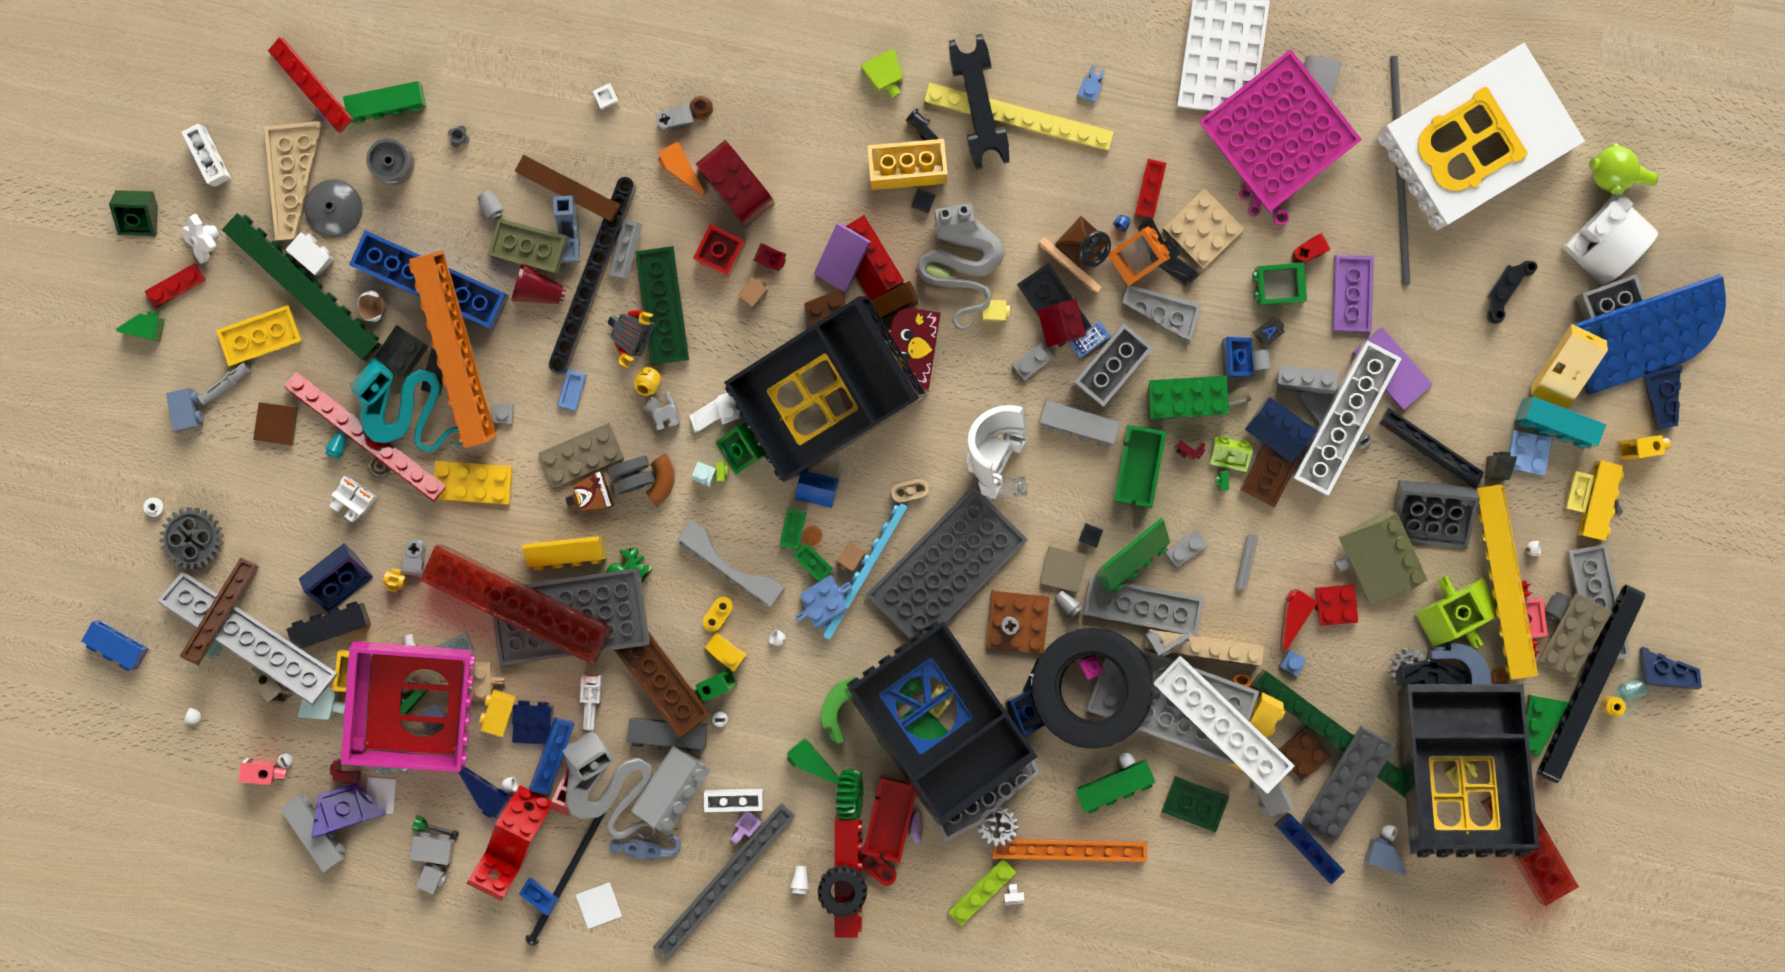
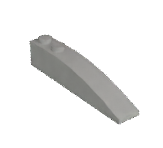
(988, 804)

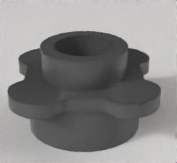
(458, 131)

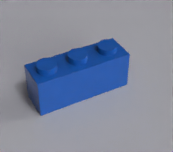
(114, 645)

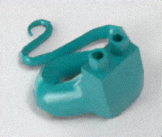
(373, 391)

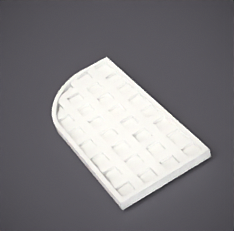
(1221, 50)

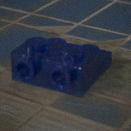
(531, 722)

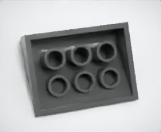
(1436, 512)

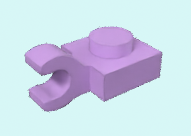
(747, 825)

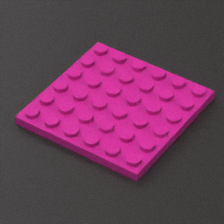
(1279, 130)

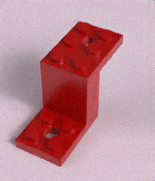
(510, 843)

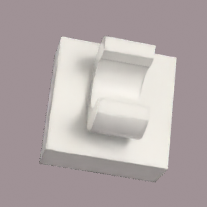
(1014, 897)

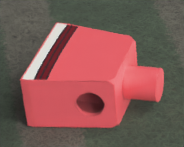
(252, 772)

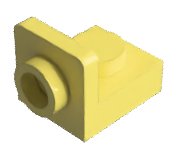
(938, 710)
(1470, 770)

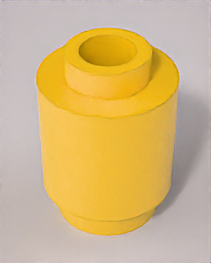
(1613, 706)

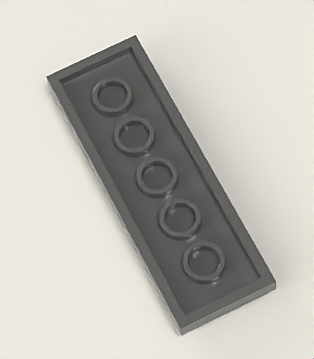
(1348, 782)

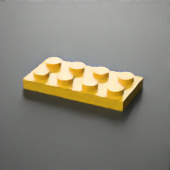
(259, 335)
(474, 482)

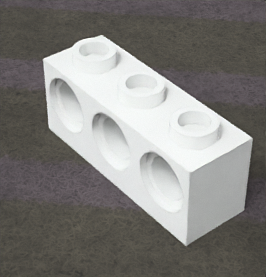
(206, 155)

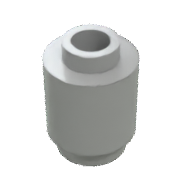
(490, 205)

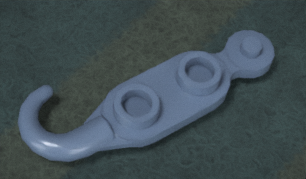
(645, 849)

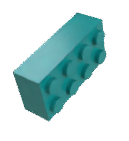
(1560, 422)

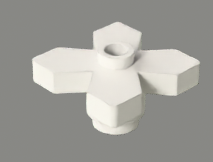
(200, 237)

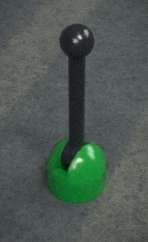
(420, 824)

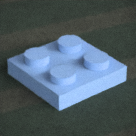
(1531, 452)

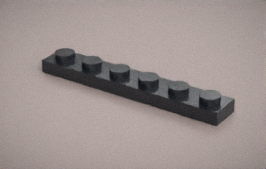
(1431, 447)

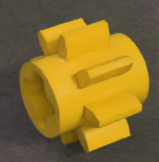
(394, 580)

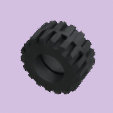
(842, 908)

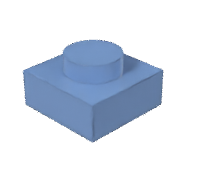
(1292, 662)

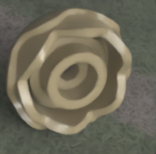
(375, 469)

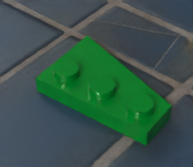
(1541, 720)

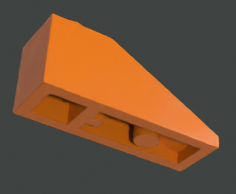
(677, 164)

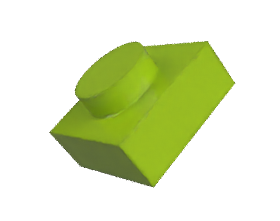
(722, 471)

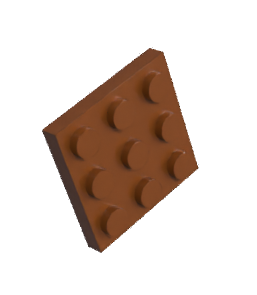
(1031, 614)

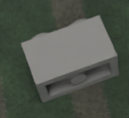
(432, 848)

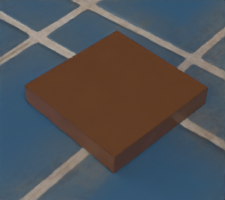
(275, 423)

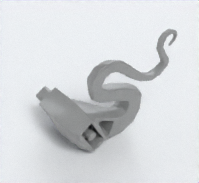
(962, 228)
(586, 763)

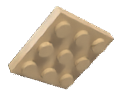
(1203, 228)

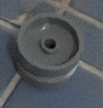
(380, 155)
(630, 474)

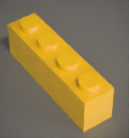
(1603, 494)
(1265, 716)

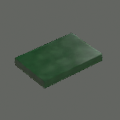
(1195, 804)

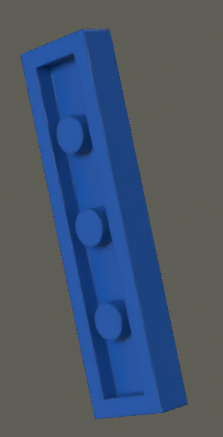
(551, 756)

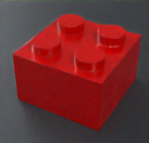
(719, 250)

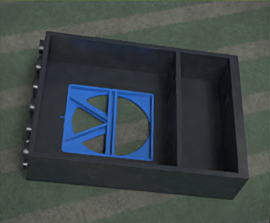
(973, 755)

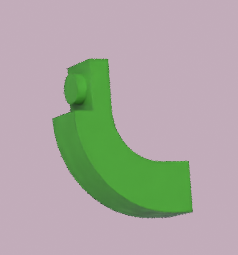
(830, 708)

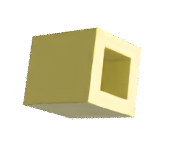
(996, 311)

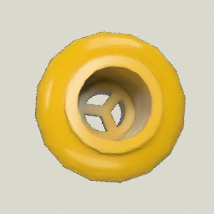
(647, 381)

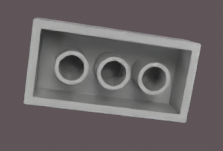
(1112, 365)

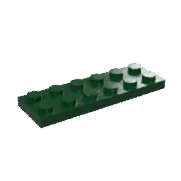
(662, 298)

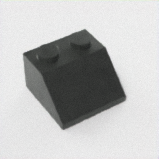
(401, 351)

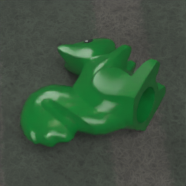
(632, 562)

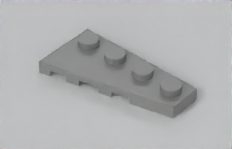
(1168, 311)

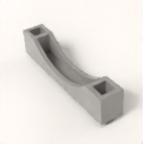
(698, 539)

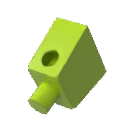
(884, 72)

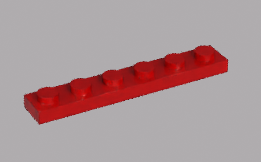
(310, 85)

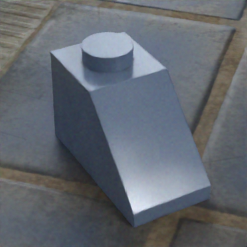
(1384, 856)

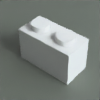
(308, 253)

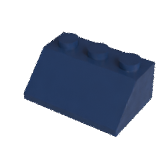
(1280, 429)
(335, 577)

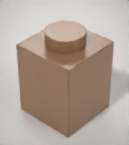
(753, 292)
(850, 557)

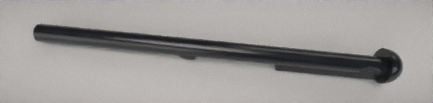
(532, 939)

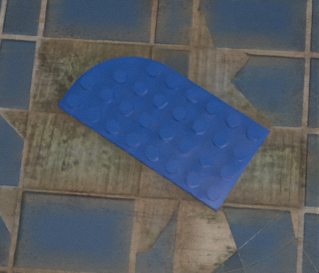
(1656, 332)

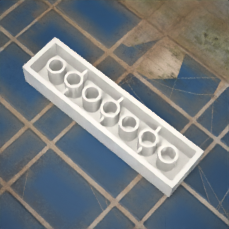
(1346, 417)

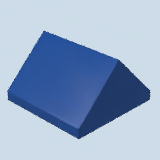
(1237, 357)

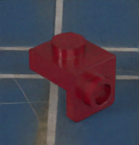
(770, 257)
(1185, 450)
(346, 777)

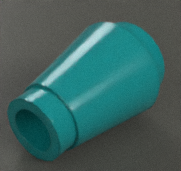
(336, 445)

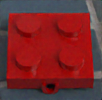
(1336, 605)

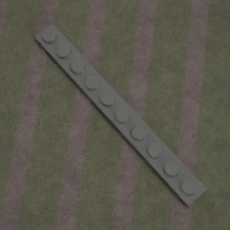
(724, 881)

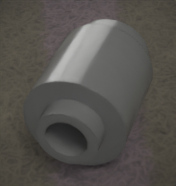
(1556, 606)

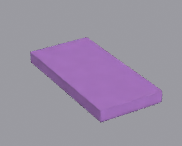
(1352, 294)
(1407, 379)

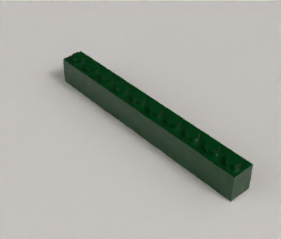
(301, 286)
(1322, 724)

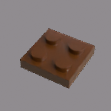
(1304, 753)

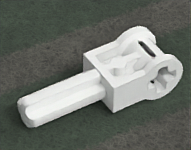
(590, 695)

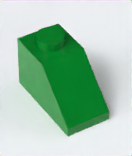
(144, 326)

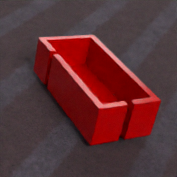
(889, 819)

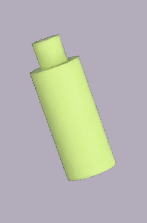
(939, 272)

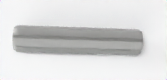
(1246, 562)

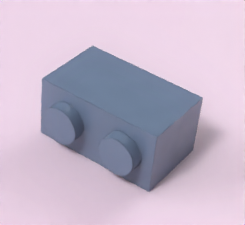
(184, 409)

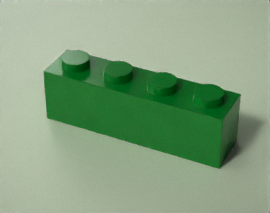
(385, 101)
(1115, 785)

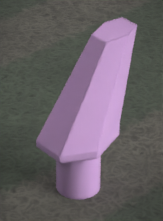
(915, 827)

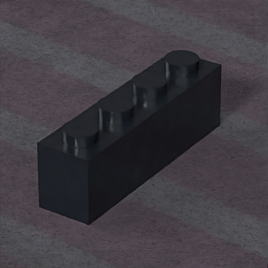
(328, 626)

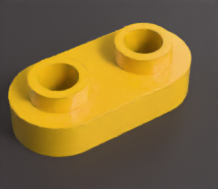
(718, 614)

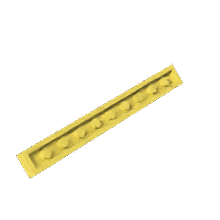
(1024, 118)

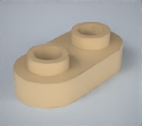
(910, 490)

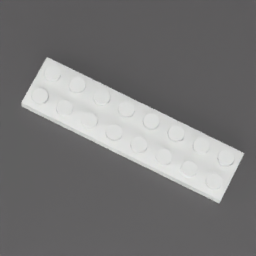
(1223, 724)

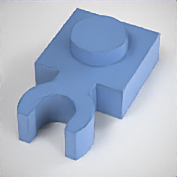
(1090, 87)

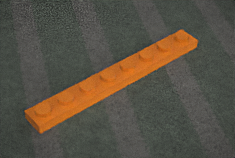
(1072, 850)

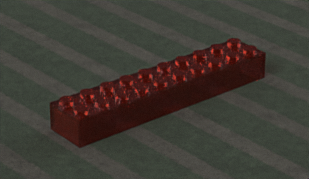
(516, 603)

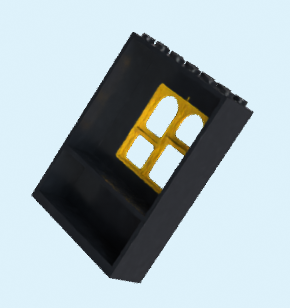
(866, 367)
(1464, 726)

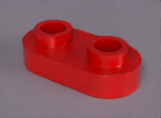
(878, 870)

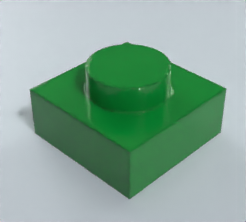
(1222, 480)

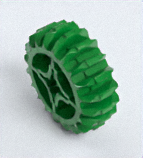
(849, 794)

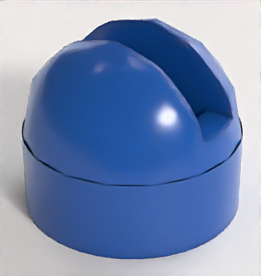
(1122, 223)

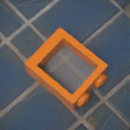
(1139, 255)

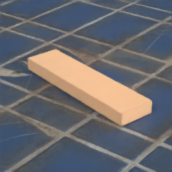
(1069, 265)

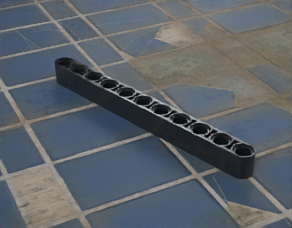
(593, 286)
(1591, 683)

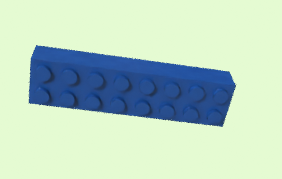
(391, 264)

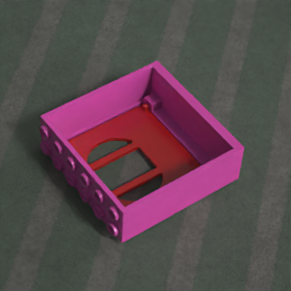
(384, 731)

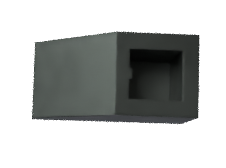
(1500, 466)

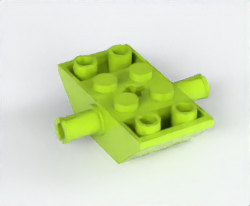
(1442, 620)

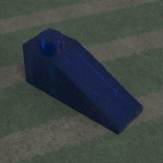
(485, 794)

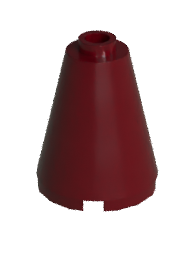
(536, 288)

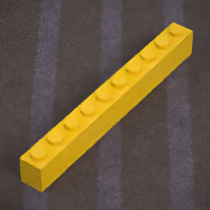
(1507, 582)

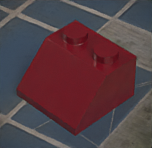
(1061, 323)

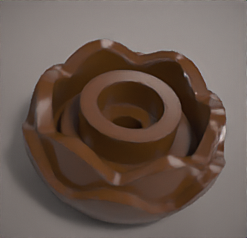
(703, 113)

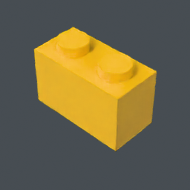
(497, 713)

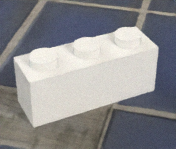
(733, 800)

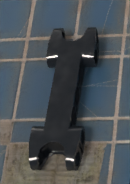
(986, 135)

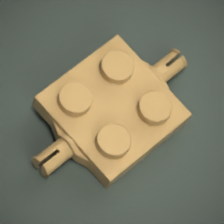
(482, 681)

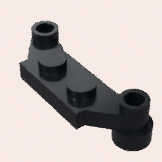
(1505, 288)

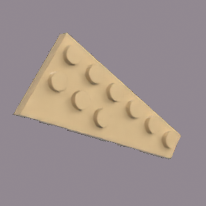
(290, 165)

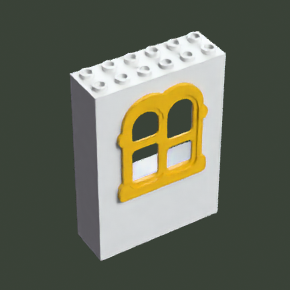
(1521, 111)

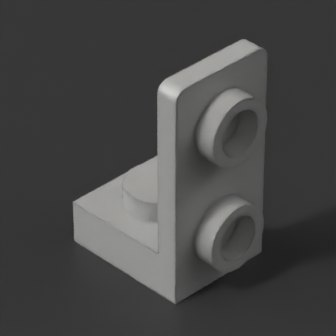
(1155, 641)

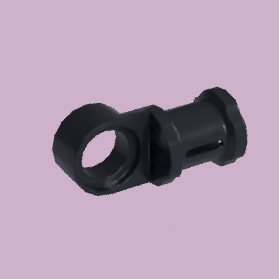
(921, 124)

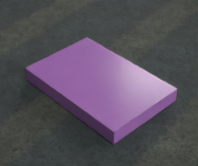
(842, 257)

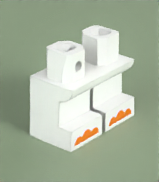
(354, 496)

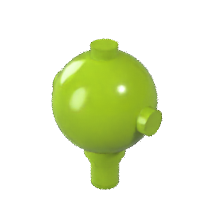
(1619, 169)

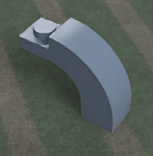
(568, 224)
(1474, 663)

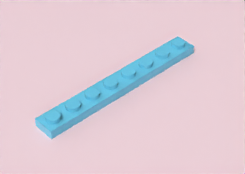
(868, 563)

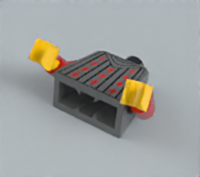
(631, 334)

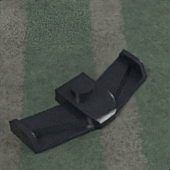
(1174, 265)
(1429, 672)

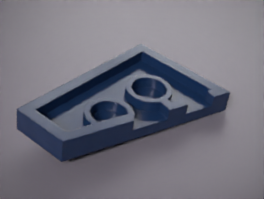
(1663, 396)
(1663, 672)

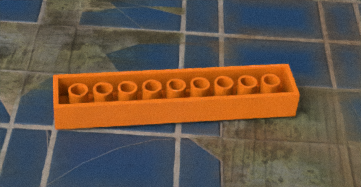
(452, 348)

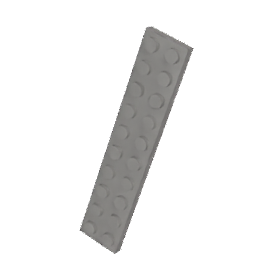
(251, 640)

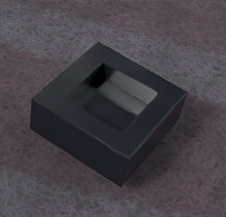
(923, 201)
(1090, 535)

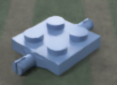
(824, 601)

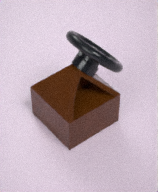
(1084, 243)

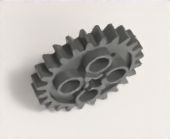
(180, 551)

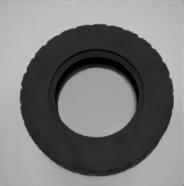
(1048, 692)

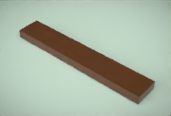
(567, 187)
(219, 611)

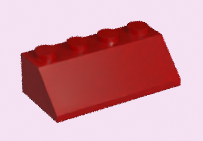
(877, 271)

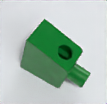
(718, 684)

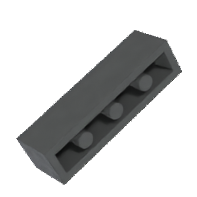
(660, 734)

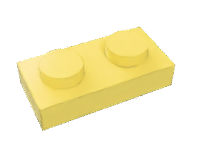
(1579, 491)

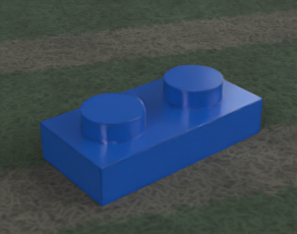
(539, 896)

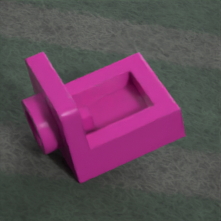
(1090, 666)

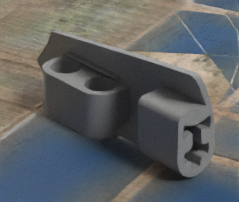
(1324, 72)

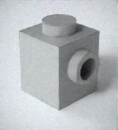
(431, 878)

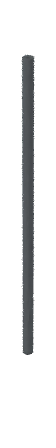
(1400, 182)

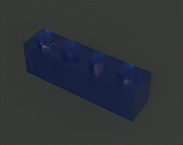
(1309, 848)

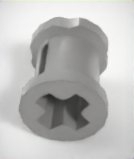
(1014, 629)

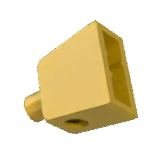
(1643, 447)

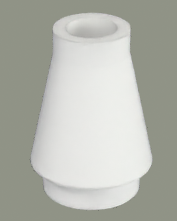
(800, 881)

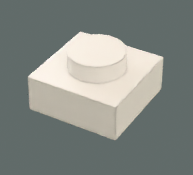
(605, 96)

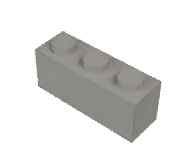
(1307, 380)

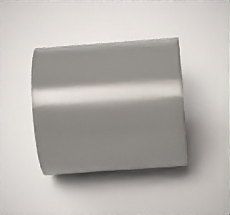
(1261, 360)

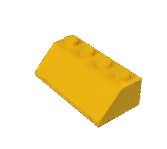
(907, 164)
(565, 551)

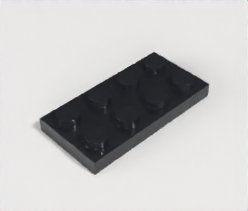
(1046, 289)

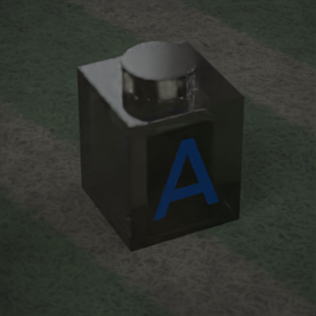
(1269, 331)

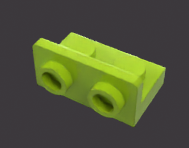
(1231, 453)

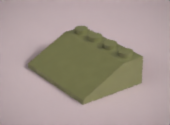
(1383, 557)

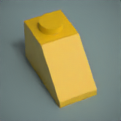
(725, 651)

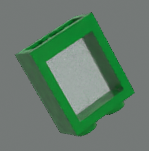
(1280, 284)

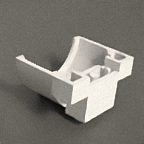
(1619, 238)
(988, 452)

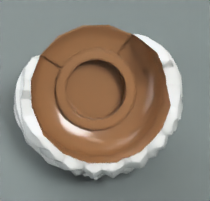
(371, 306)

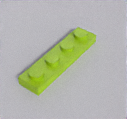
(982, 891)

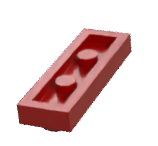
(1150, 188)
(175, 285)

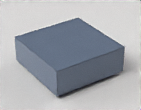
(435, 711)

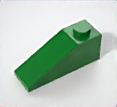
(809, 760)

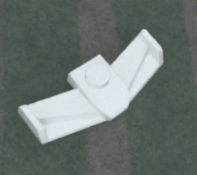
(722, 408)

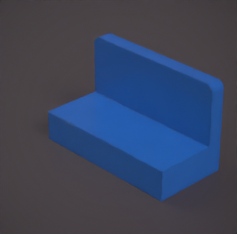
(816, 489)

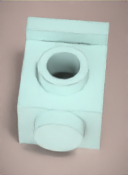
(704, 474)

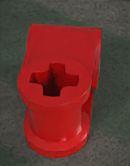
(1312, 248)

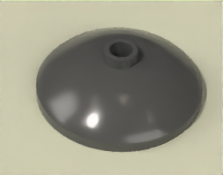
(345, 211)

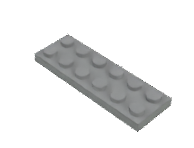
(1595, 580)
(1144, 607)

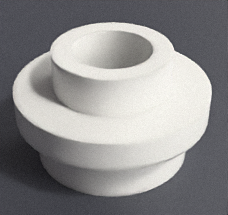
(159, 507)

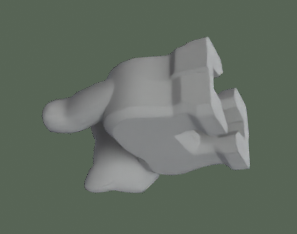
(662, 414)

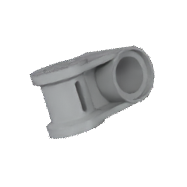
(677, 118)
(414, 561)

